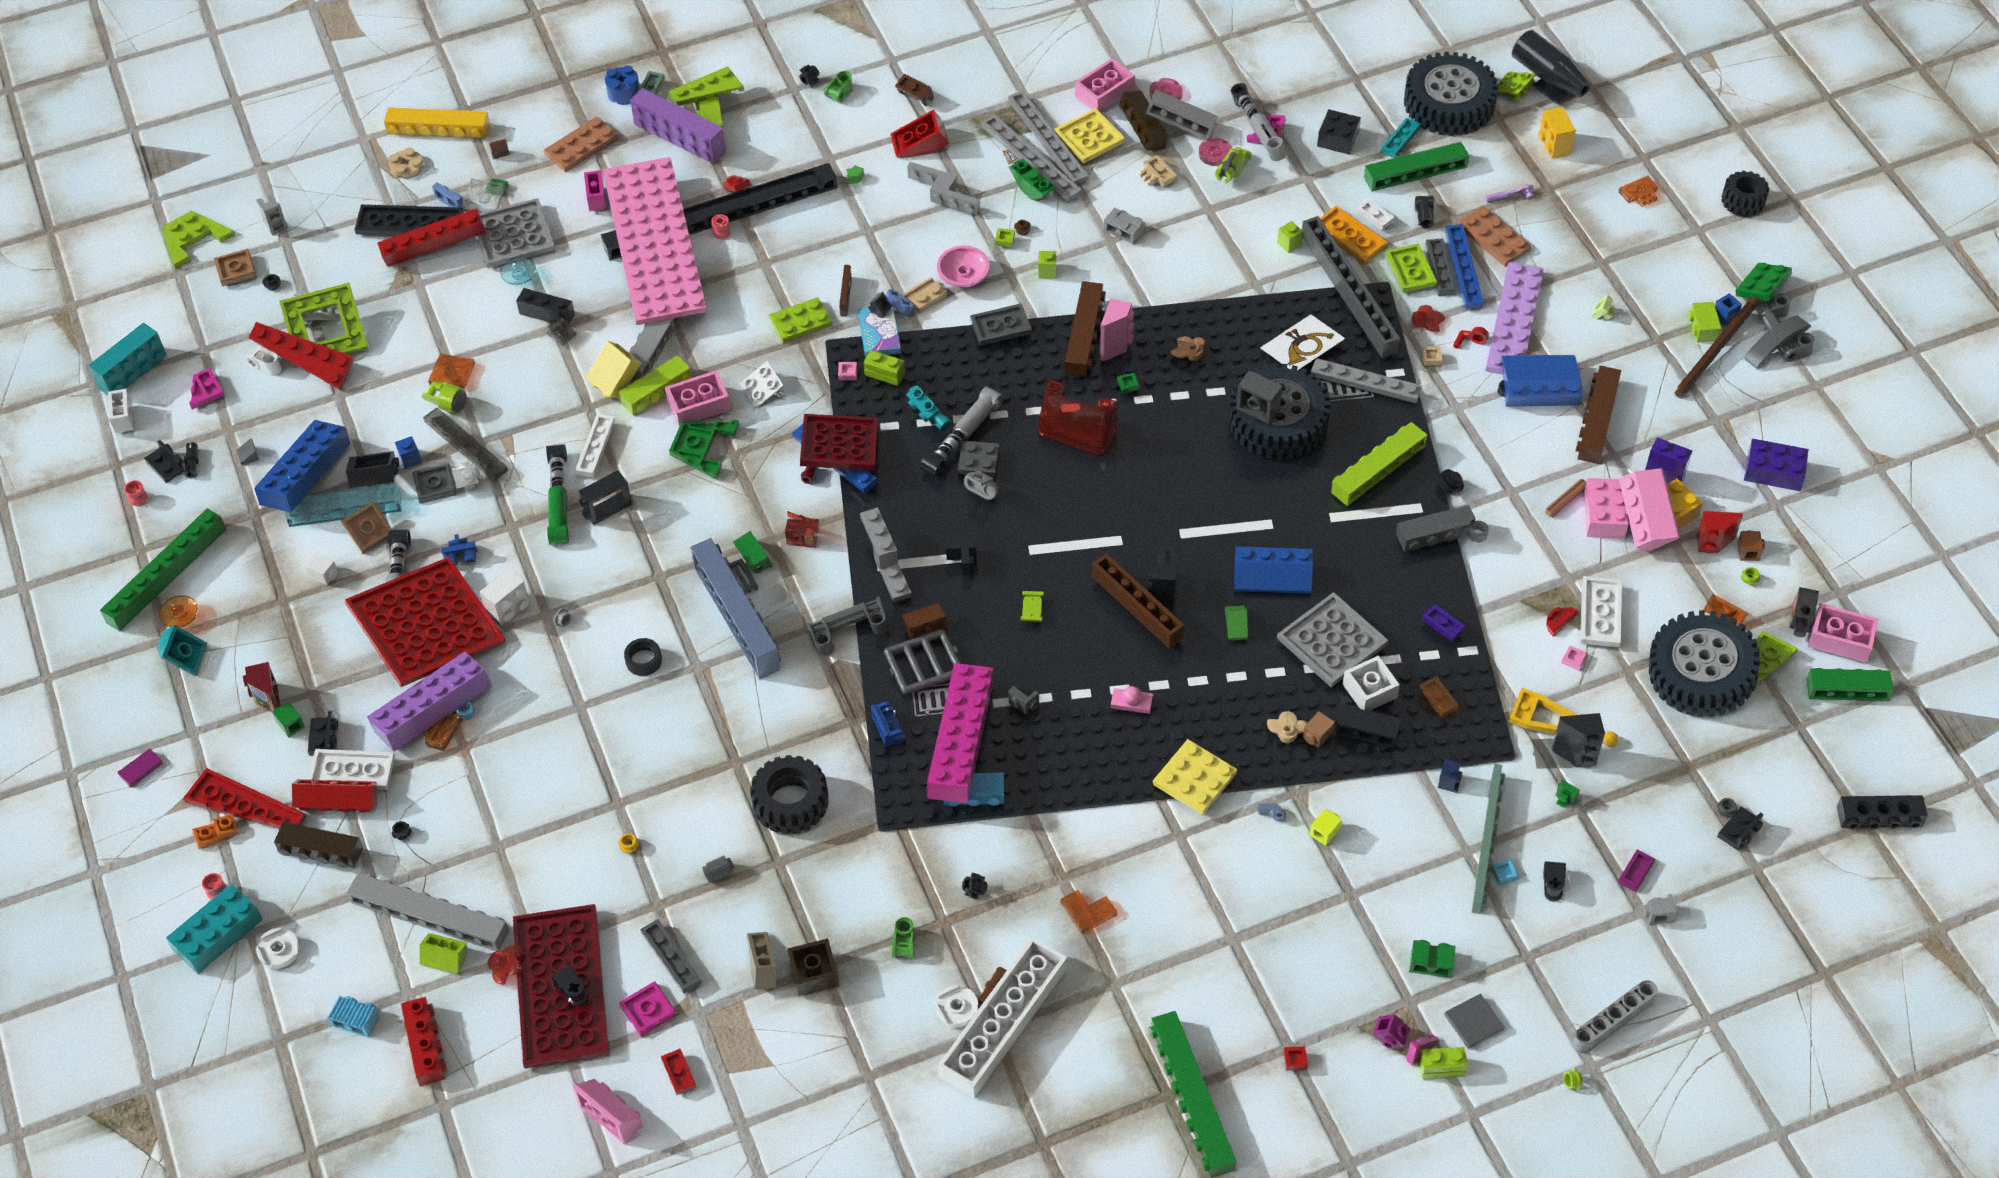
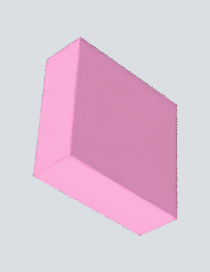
(847, 371)
(1574, 658)

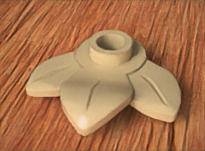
(1286, 726)

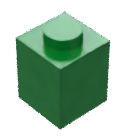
(288, 719)

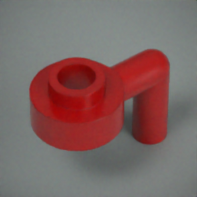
(1478, 335)

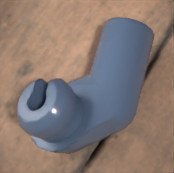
(1273, 810)

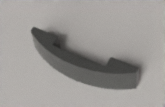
(1774, 338)

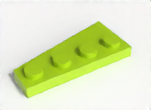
(1772, 654)

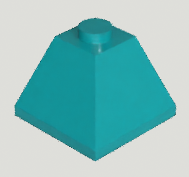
(181, 649)

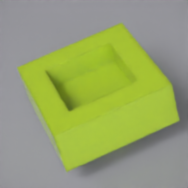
(1004, 237)

